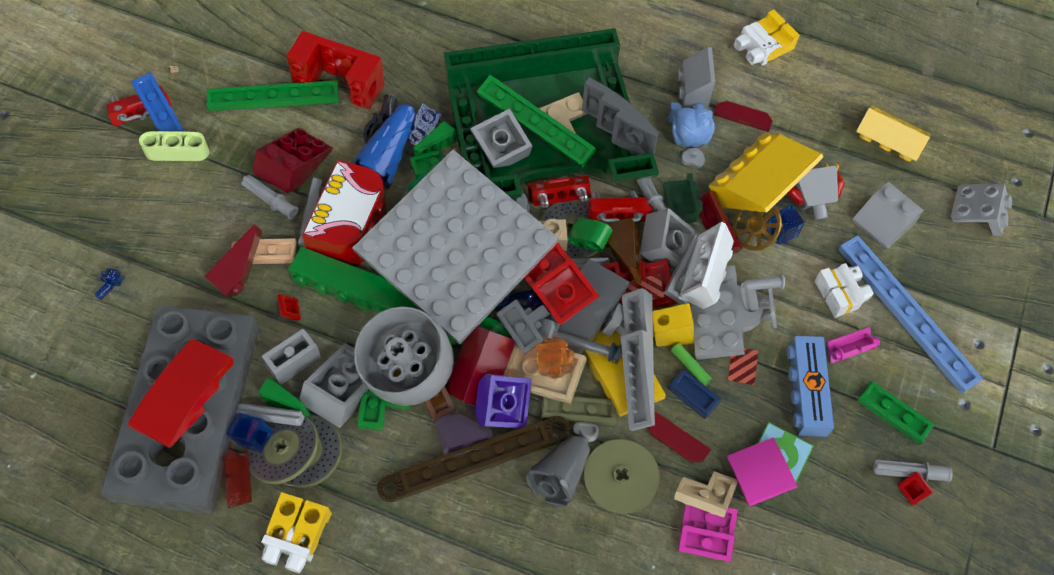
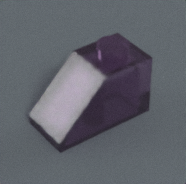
(459, 432)

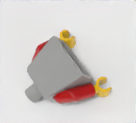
(817, 190)

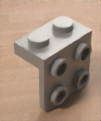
(982, 204)

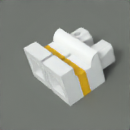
(841, 289)

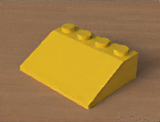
(764, 173)

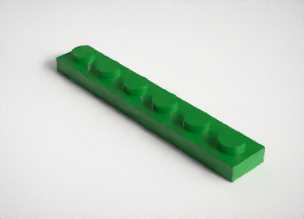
(272, 95)
(537, 121)

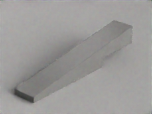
(638, 358)

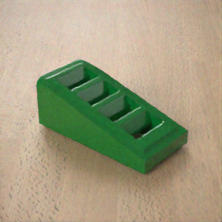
(436, 140)
(278, 397)

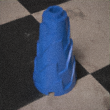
(386, 145)

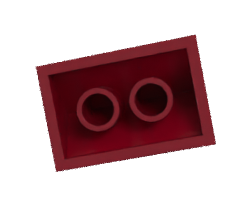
(480, 355)

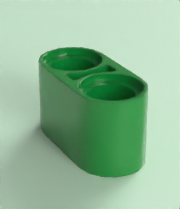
(589, 234)

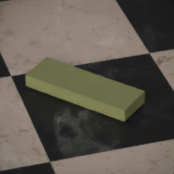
(581, 410)

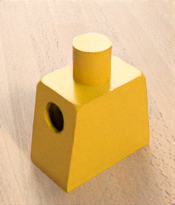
(673, 326)

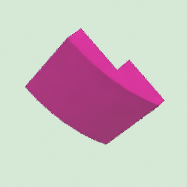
(761, 471)
(707, 533)

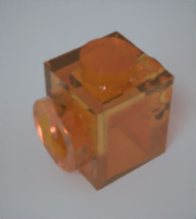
(554, 358)

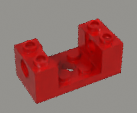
(316, 54)

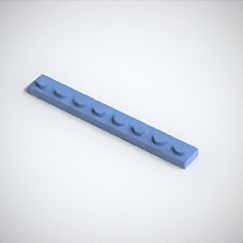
(911, 315)

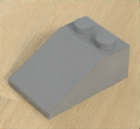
(335, 388)

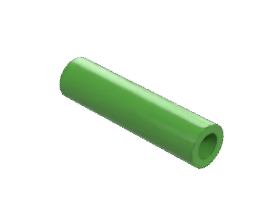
(691, 364)

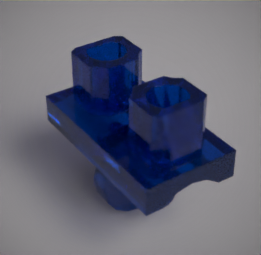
(423, 124)

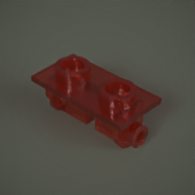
(237, 479)

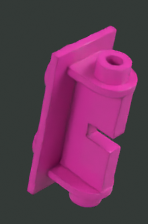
(851, 344)

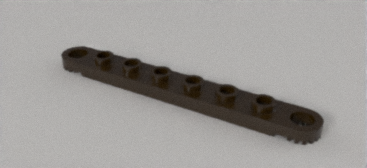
(473, 459)

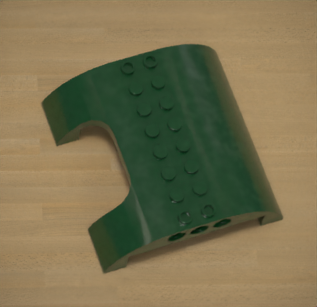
(542, 74)

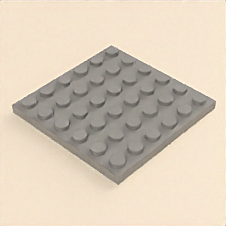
(456, 245)

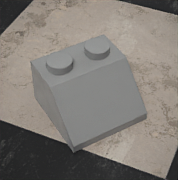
(696, 79)
(502, 139)
(887, 215)
(665, 237)

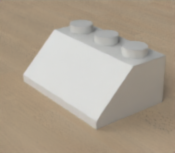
(708, 266)

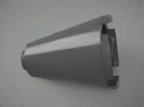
(560, 471)

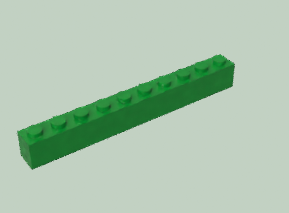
(357, 286)

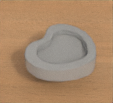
(693, 157)
(586, 430)

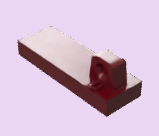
(714, 214)

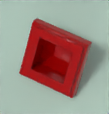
(288, 307)
(915, 488)

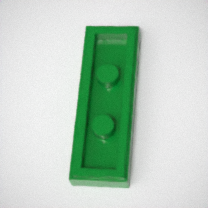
(895, 412)

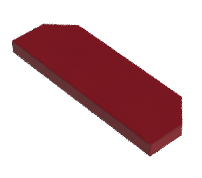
(744, 115)
(678, 440)

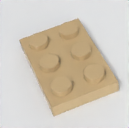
(555, 388)

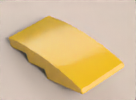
(612, 375)

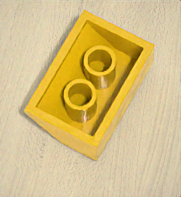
(893, 133)

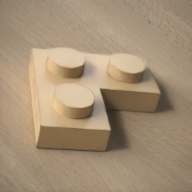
(565, 110)
(711, 498)

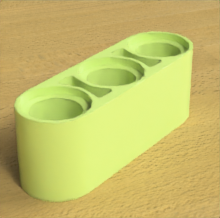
(174, 146)

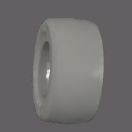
(385, 337)

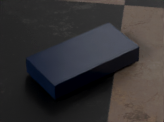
(694, 394)

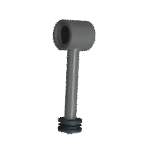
(551, 330)

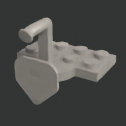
(738, 310)

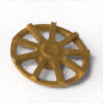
(756, 226)

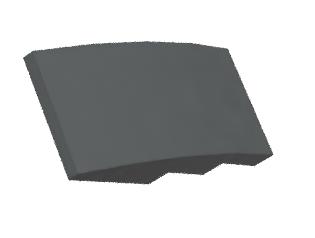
(619, 118)
(590, 319)

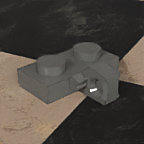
(523, 324)

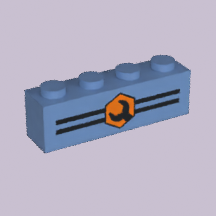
(810, 386)

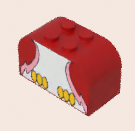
(345, 212)

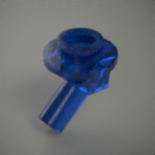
(111, 278)

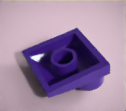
(503, 401)

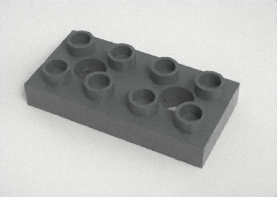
(194, 479)

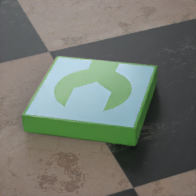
(793, 448)

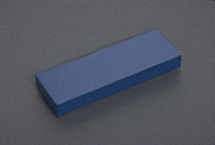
(156, 104)

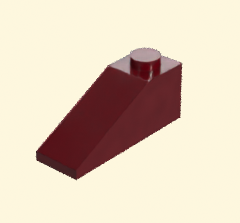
(234, 267)

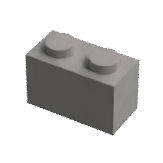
(291, 356)

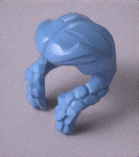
(691, 126)

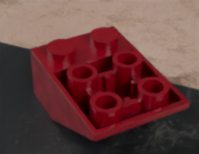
(290, 159)

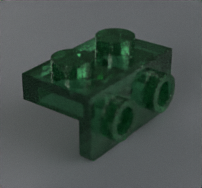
(683, 199)

